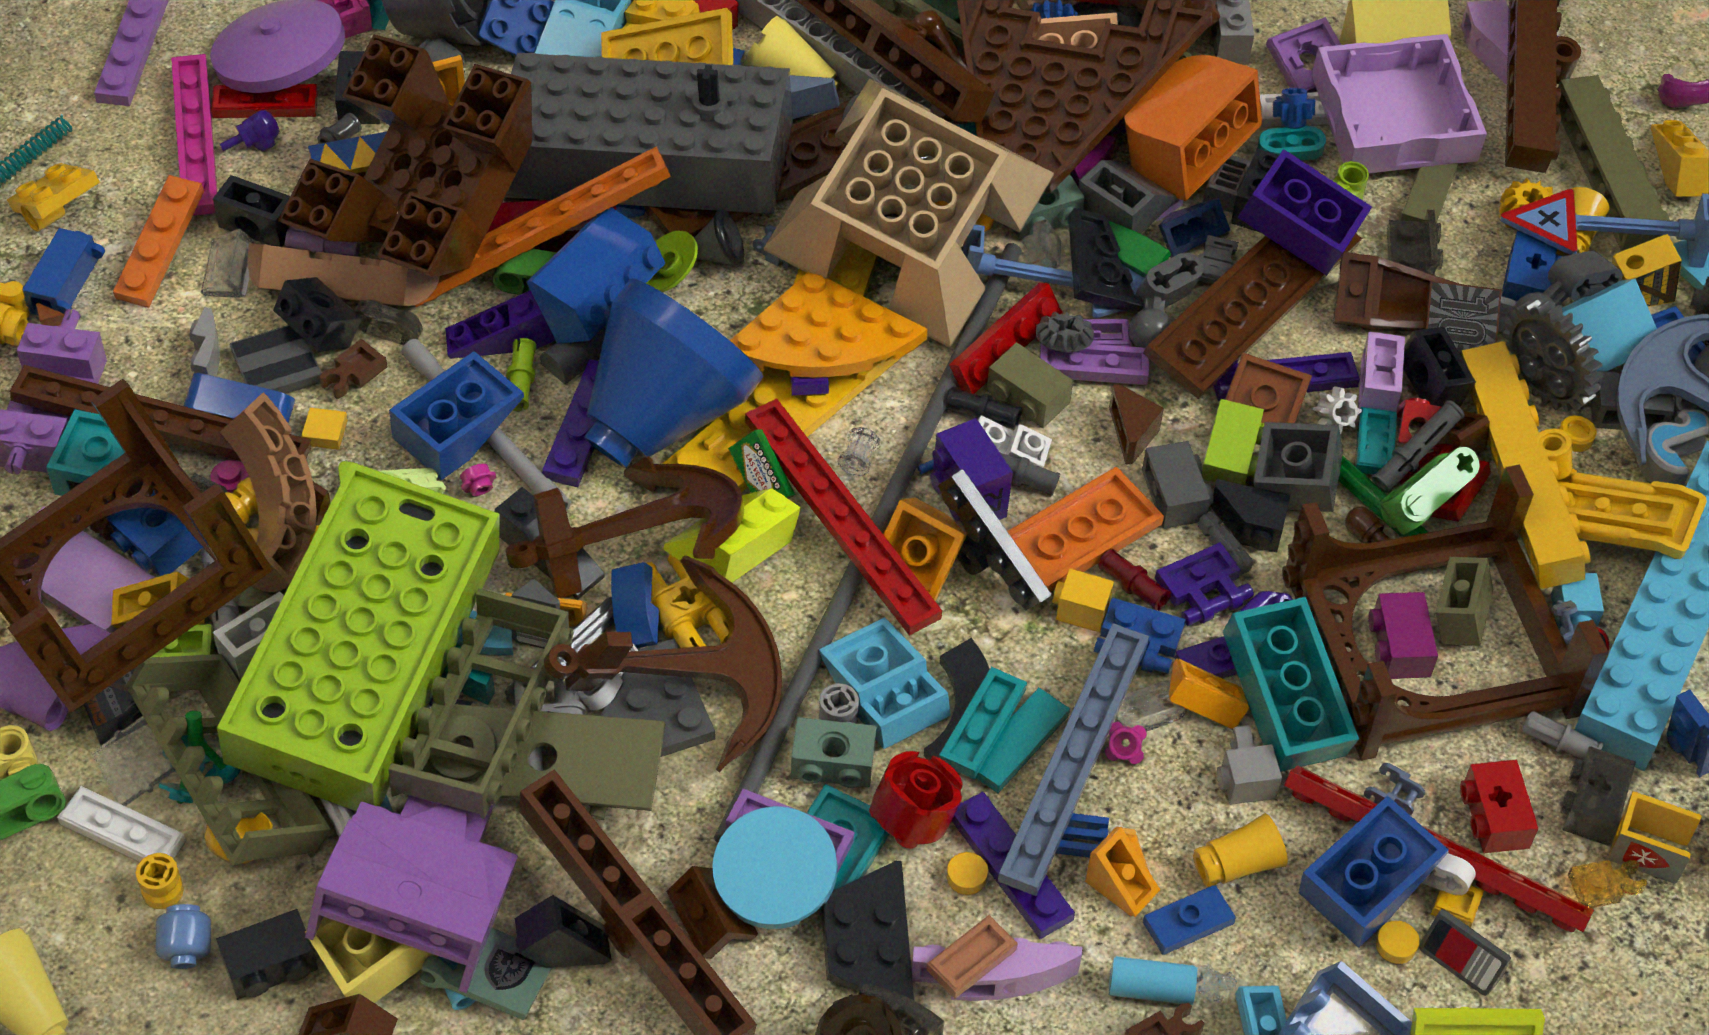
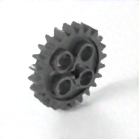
(1553, 355)

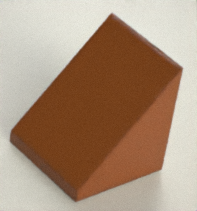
(49, 316)

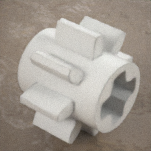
(1338, 399)

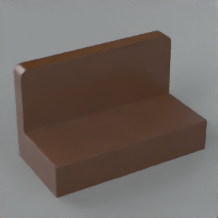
(705, 914)

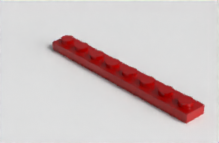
(845, 519)
(1489, 874)

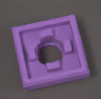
(1305, 39)

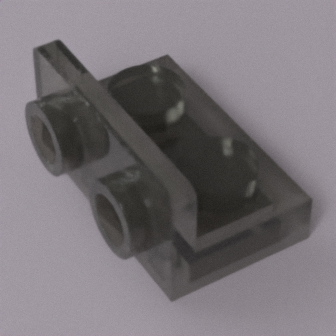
(1416, 243)

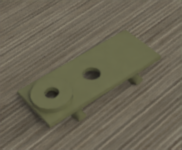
(598, 757)

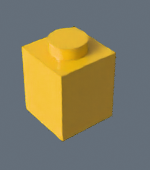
(1083, 599)

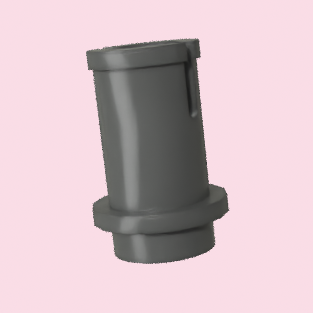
(342, 129)

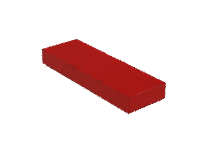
(288, 102)

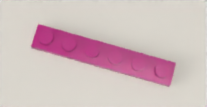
(194, 126)

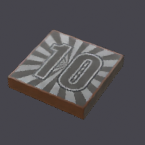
(1465, 312)

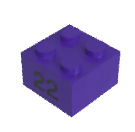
(973, 451)

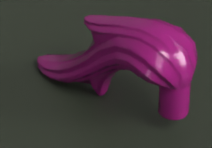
(1681, 93)

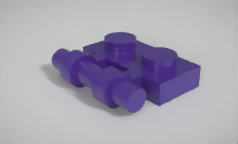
(1199, 574)

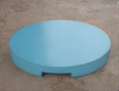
(775, 867)

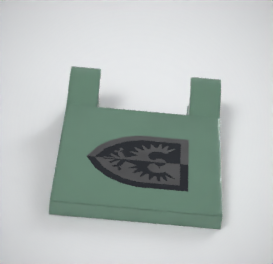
(501, 979)

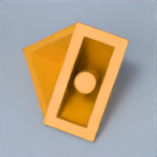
(1121, 872)

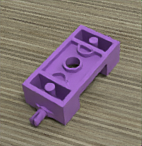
(25, 431)

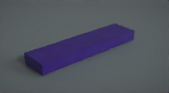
(1326, 372)

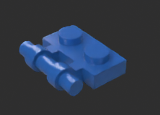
(1162, 628)

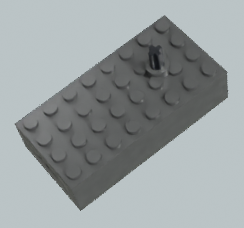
(713, 124)

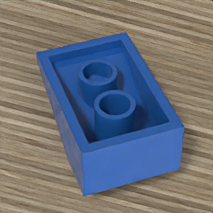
(454, 414)
(1371, 871)

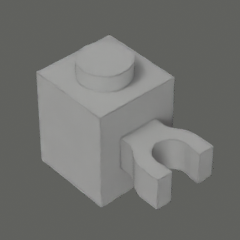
(1248, 770)

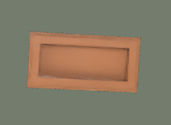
(971, 956)

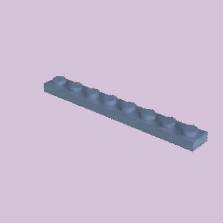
(1073, 760)

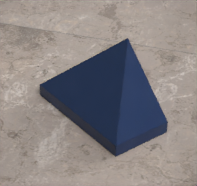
(1192, 225)

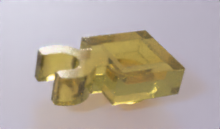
(1600, 885)

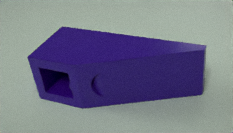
(498, 327)

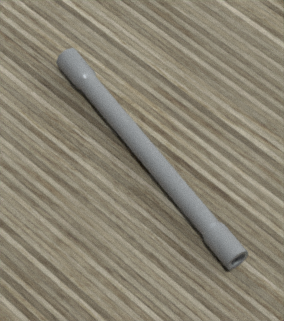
(428, 366)

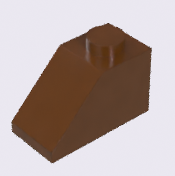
(348, 1017)

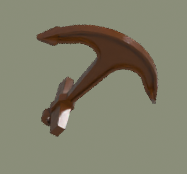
(701, 495)
(744, 662)

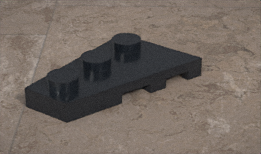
(1096, 266)

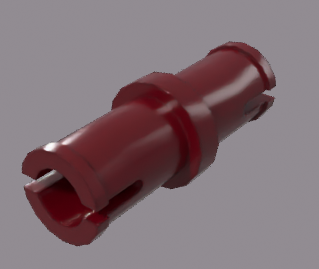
(1134, 579)

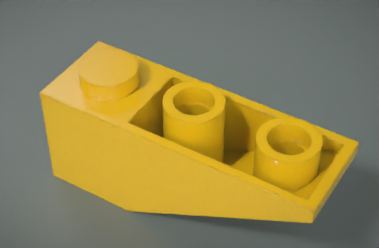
(1681, 158)

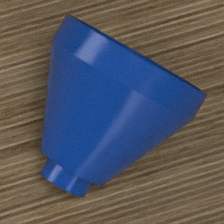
(661, 375)

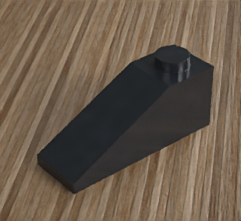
(520, 523)

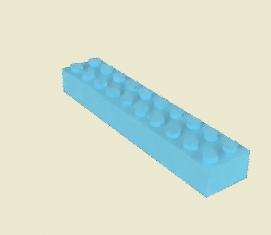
(1654, 646)

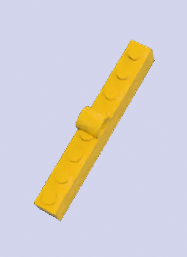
(1544, 456)

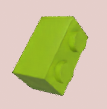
(1233, 443)

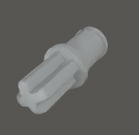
(1559, 735)

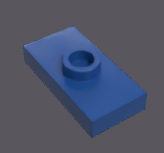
(1189, 919)

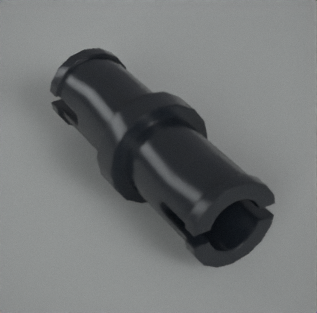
(983, 406)

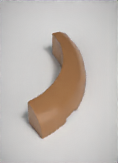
(344, 274)
(281, 488)

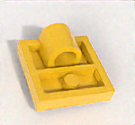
(44, 200)

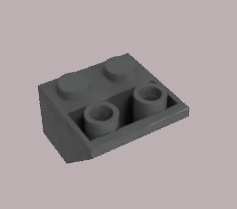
(1124, 195)

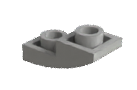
(206, 344)

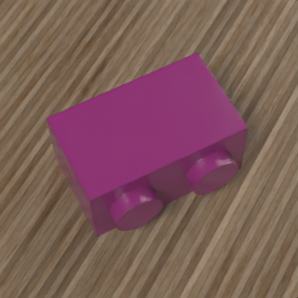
(1404, 635)

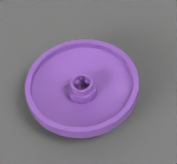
(277, 45)

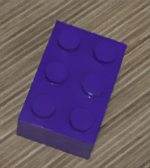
(1305, 212)

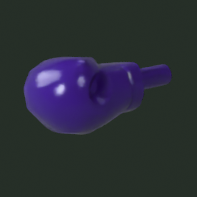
(256, 130)

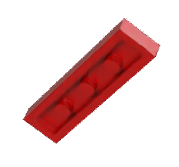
(1014, 326)

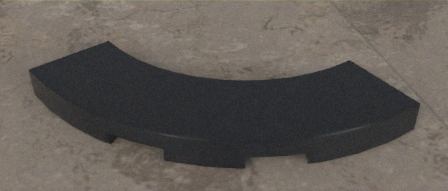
(966, 671)

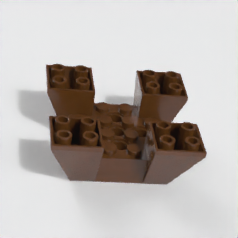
(435, 169)

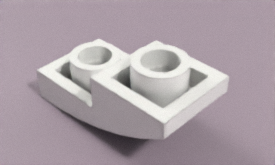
(1018, 443)

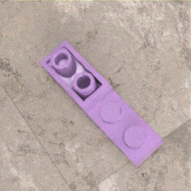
(1023, 972)

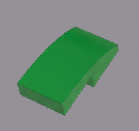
(1137, 250)

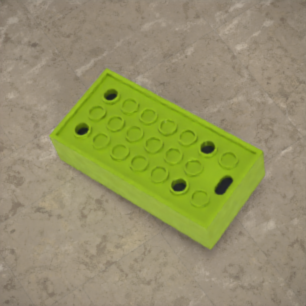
(360, 638)

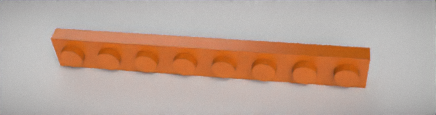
(560, 215)

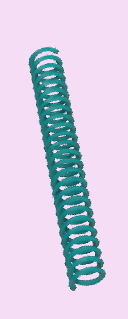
(16, 164)

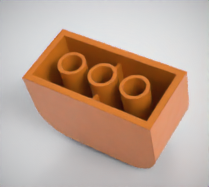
(1193, 122)

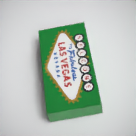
(760, 465)

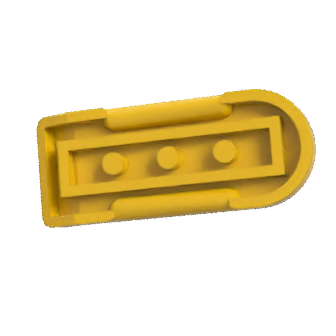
(1634, 512)

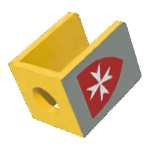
(1659, 820)

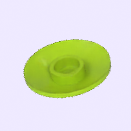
(679, 253)

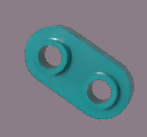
(1302, 142)

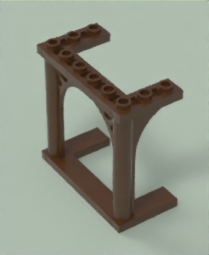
(143, 468)
(1325, 563)

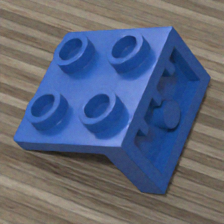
(515, 24)

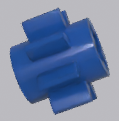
(1294, 107)

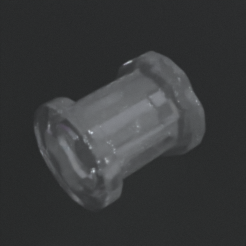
(859, 450)

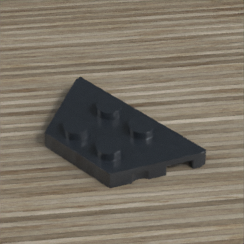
(869, 933)

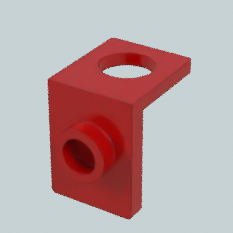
(1413, 410)

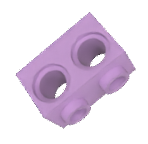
(1381, 372)

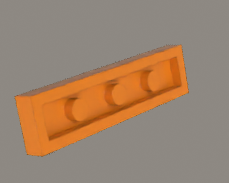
(158, 241)

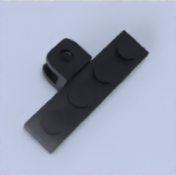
(990, 543)

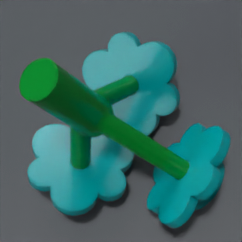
(195, 737)

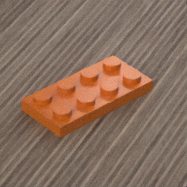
(1085, 526)

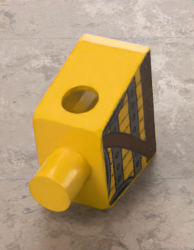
(1654, 267)

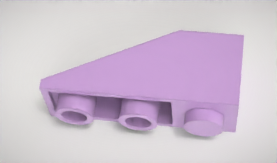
(1487, 34)

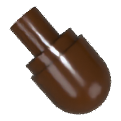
(1365, 525)

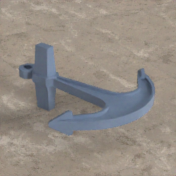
(1661, 367)

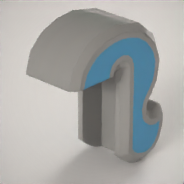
(1669, 442)

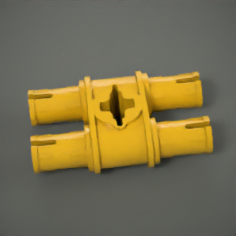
(685, 608)

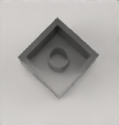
(1300, 463)

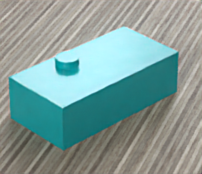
(1290, 683)

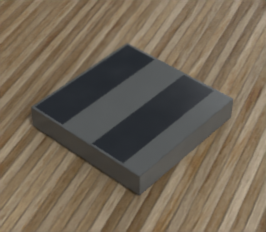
(276, 360)

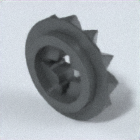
(1073, 336)

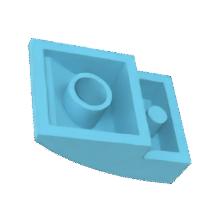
(1615, 320)
(889, 680)

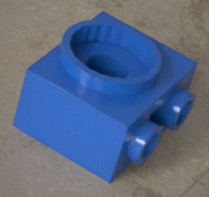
(154, 538)

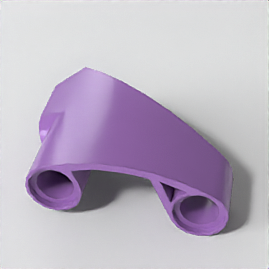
(27, 691)

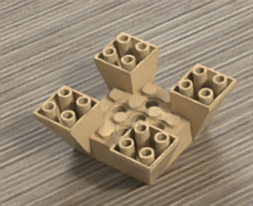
(926, 239)

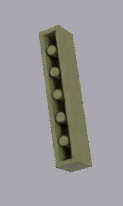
(1608, 154)

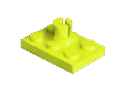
(1477, 1021)

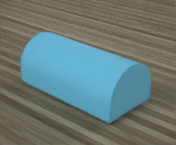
(1153, 980)
(1260, 1009)

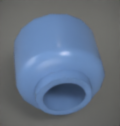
(183, 935)

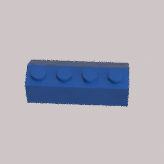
(590, 272)

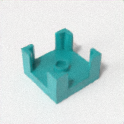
(81, 451)

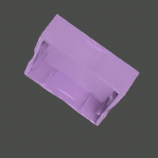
(1398, 104)

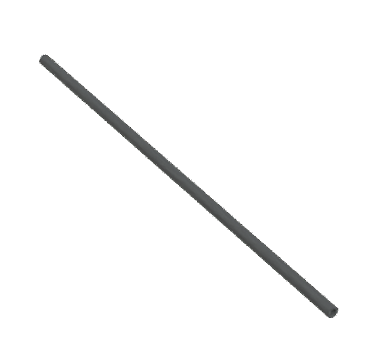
(852, 577)

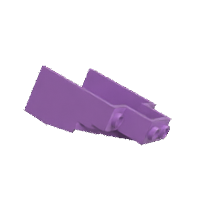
(417, 880)

